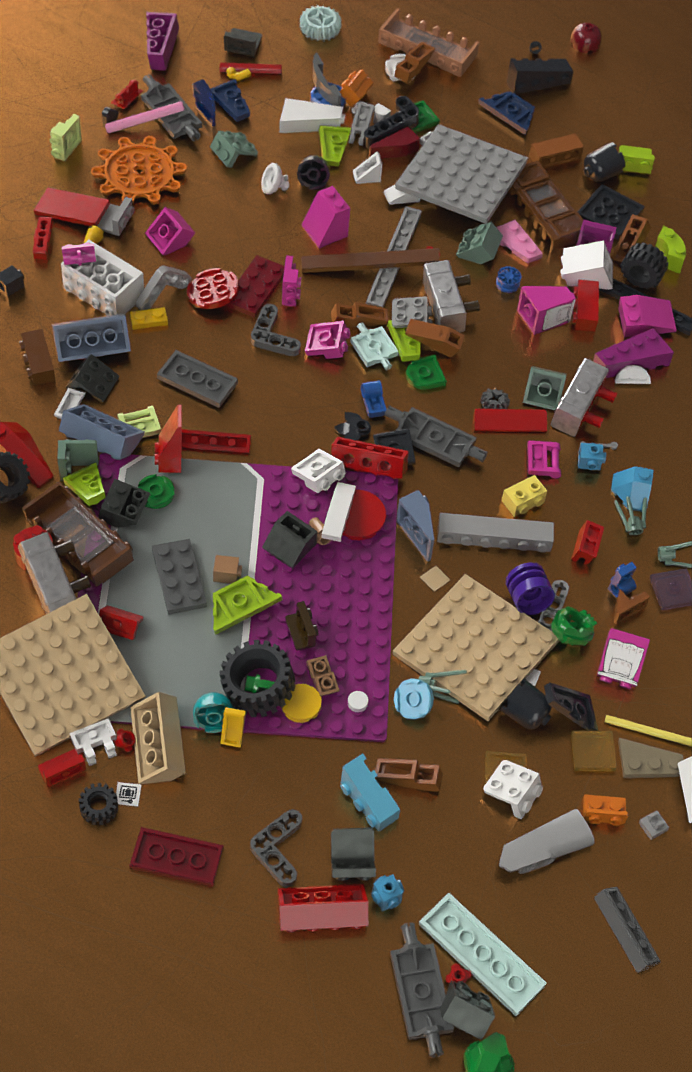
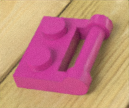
(538, 458)

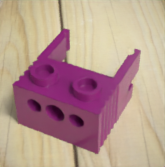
(596, 232)

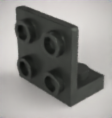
(242, 41)
(94, 378)

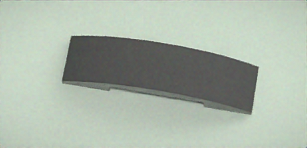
(329, 93)

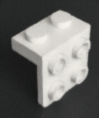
(515, 786)

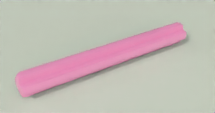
(144, 117)

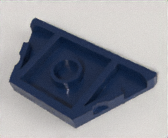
(510, 109)

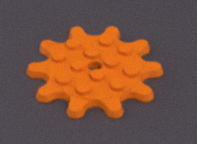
(155, 165)

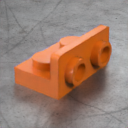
(604, 809)

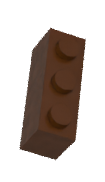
(37, 357)

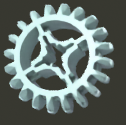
(320, 23)

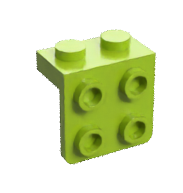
(637, 159)

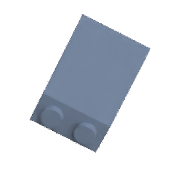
(416, 522)

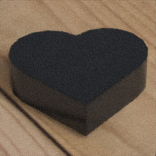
(109, 115)

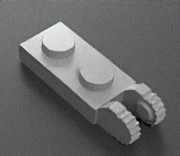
(361, 121)

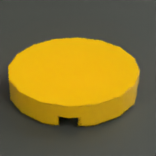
(303, 705)

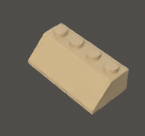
(157, 739)

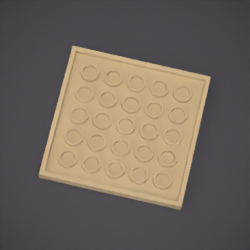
(481, 635)
(64, 675)

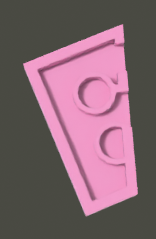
(519, 242)

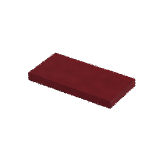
(176, 857)

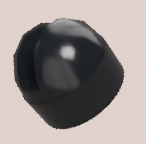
(534, 44)

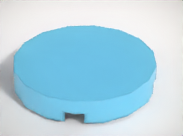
(413, 698)

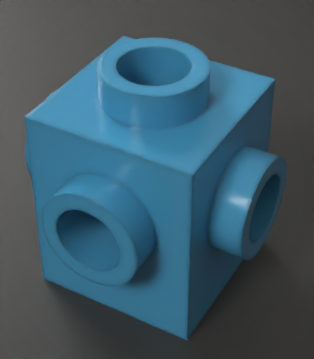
(591, 456)
(387, 892)

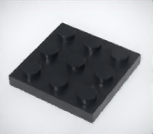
(610, 208)

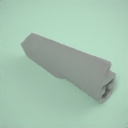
(546, 843)

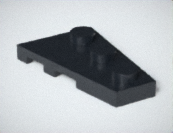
(572, 704)

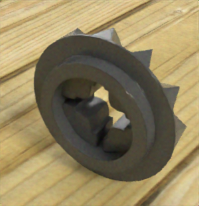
(488, 403)

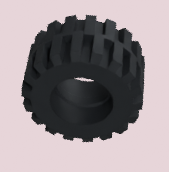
(644, 266)
(16, 475)

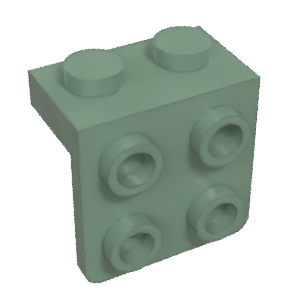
(229, 145)

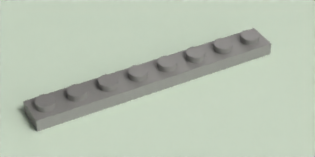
(400, 241)

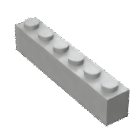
(495, 532)

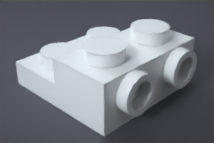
(319, 470)

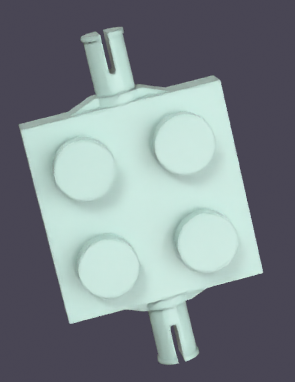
(374, 346)

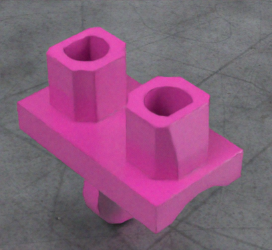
(78, 254)

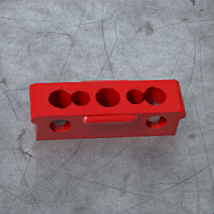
(42, 238)

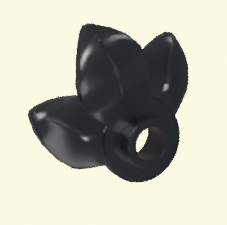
(354, 427)

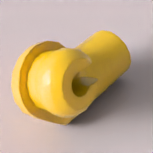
(232, 74)

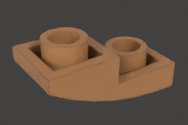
(322, 676)

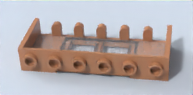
(447, 55)

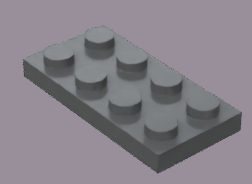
(197, 378)
(179, 576)

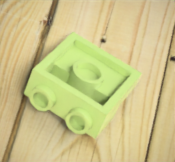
(65, 137)

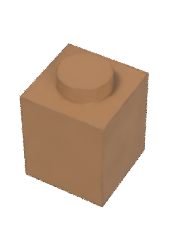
(226, 569)

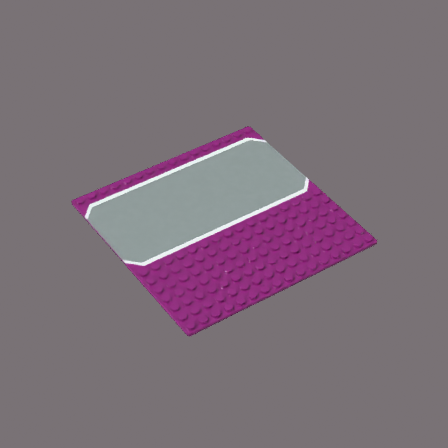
(231, 513)

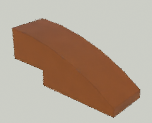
(413, 62)
(358, 313)
(409, 774)

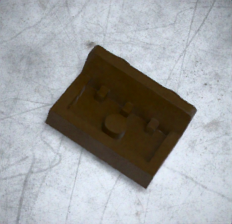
(301, 627)

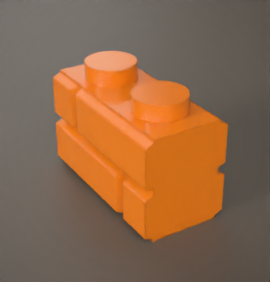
(355, 87)

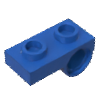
(373, 398)
(623, 579)

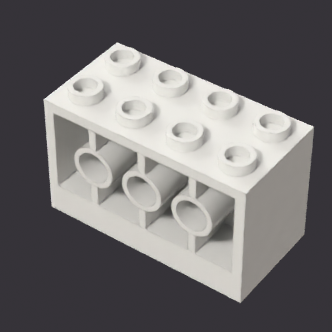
(104, 284)

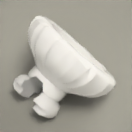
(273, 179)

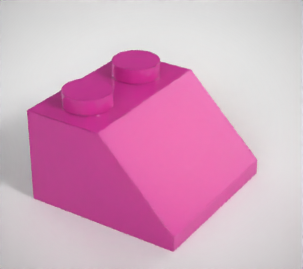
(169, 231)

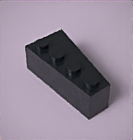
(536, 75)

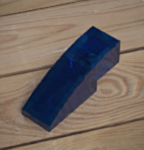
(204, 101)

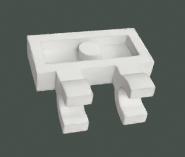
(93, 736)

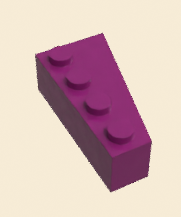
(161, 37)
(641, 350)

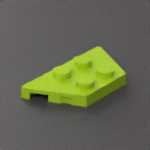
(240, 602)

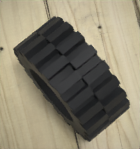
(252, 658)

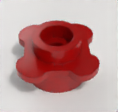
(129, 739)
(456, 970)

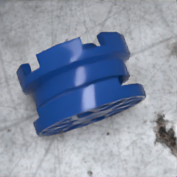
(508, 280)

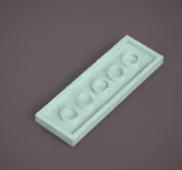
(482, 954)

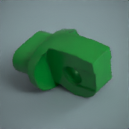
(256, 684)

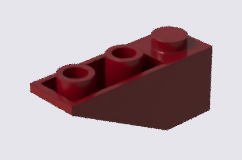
(397, 145)

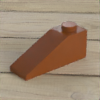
(634, 233)

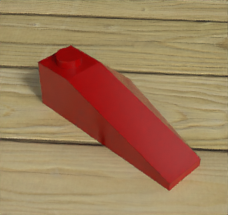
(19, 441)

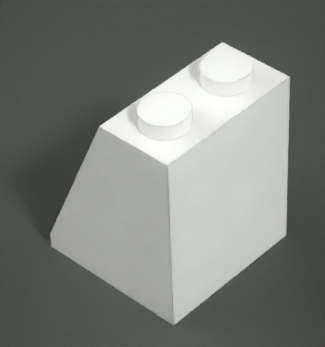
(588, 263)

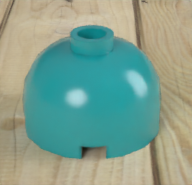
(209, 711)

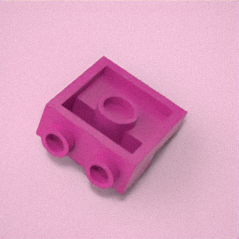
(291, 283)
(327, 339)

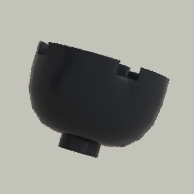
(313, 172)

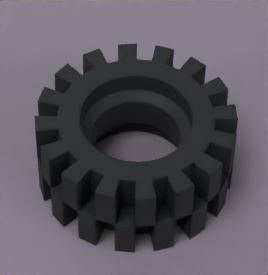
(98, 815)

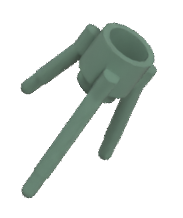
(634, 525)
(667, 553)
(428, 678)

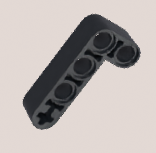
(406, 116)

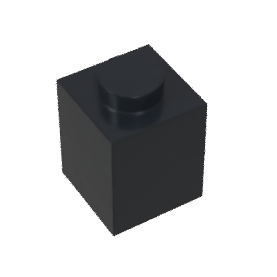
(11, 280)

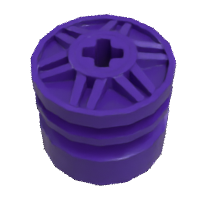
(530, 588)

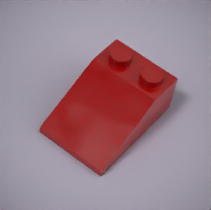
(170, 444)

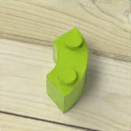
(672, 247)

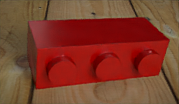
(586, 305)

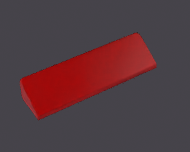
(510, 420)
(216, 441)

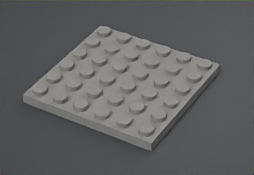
(461, 173)

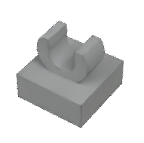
(653, 825)

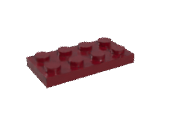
(257, 285)

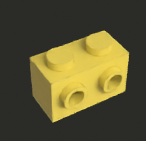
(524, 496)

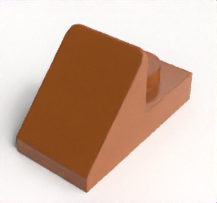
(626, 607)

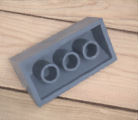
(91, 336)
(110, 433)

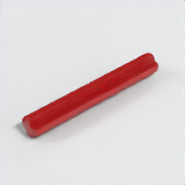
(253, 68)

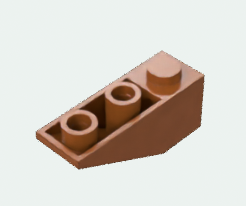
(435, 336)

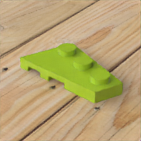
(333, 143)
(408, 347)
(86, 484)

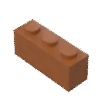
(557, 150)

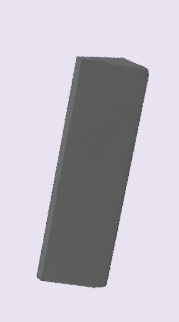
(627, 929)

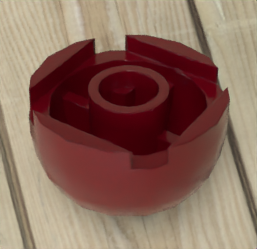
(586, 38)

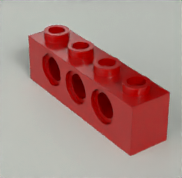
(378, 454)

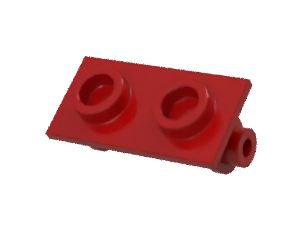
(127, 95)

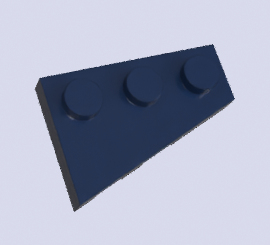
(230, 99)

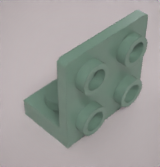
(75, 454)

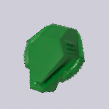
(573, 633)
(489, 1055)

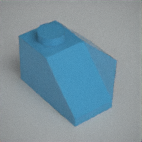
(635, 483)

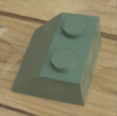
(544, 388)

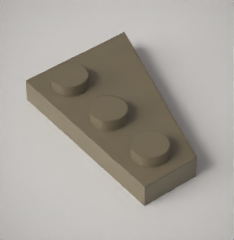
(647, 761)

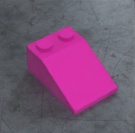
(644, 313)

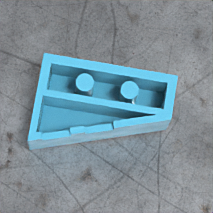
(368, 794)

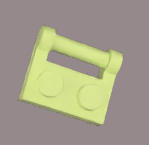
(148, 424)

